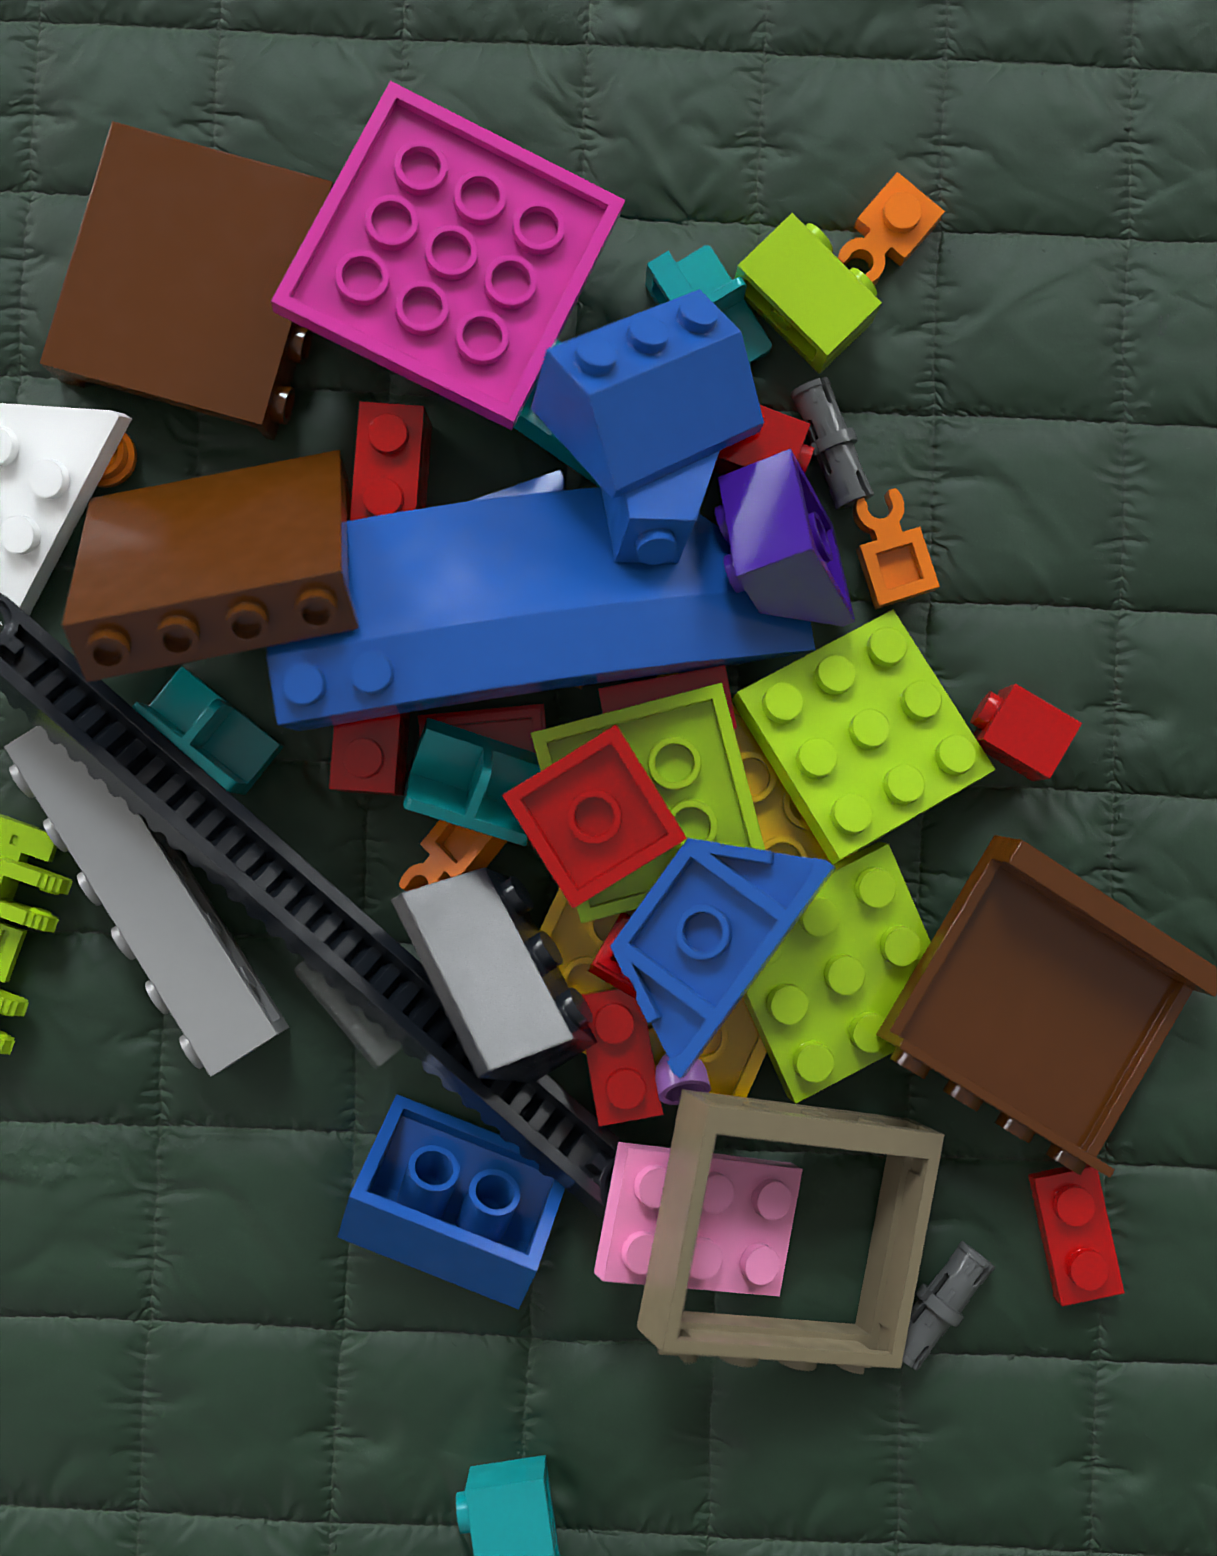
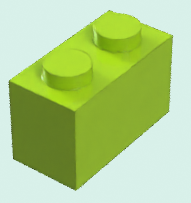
(808, 292)

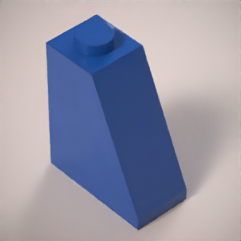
(657, 518)

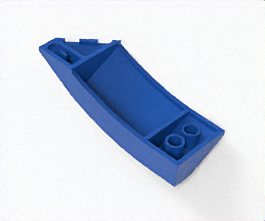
(515, 604)

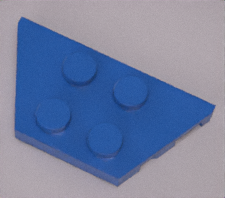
(709, 936)

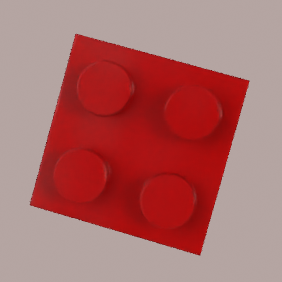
(594, 816)

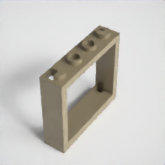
(892, 1259)

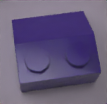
(782, 543)

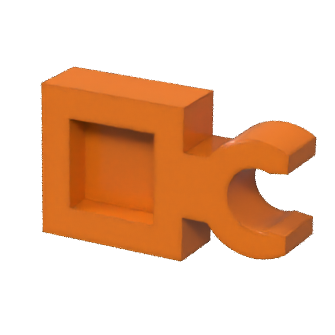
(892, 226)
(895, 560)
(452, 853)

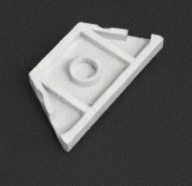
(46, 479)

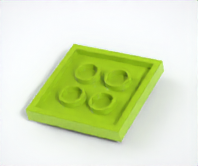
(862, 735)
(694, 764)
(838, 975)

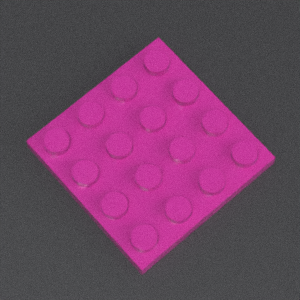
(448, 255)

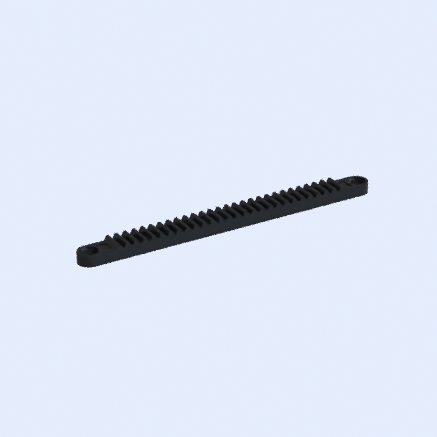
(290, 900)

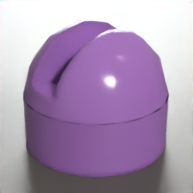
(670, 1086)

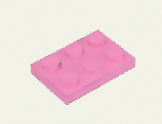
(740, 1228)

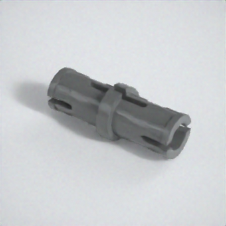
(832, 443)
(943, 1302)

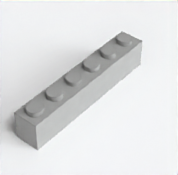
(155, 906)

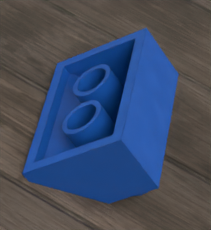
(650, 392)
(452, 1203)

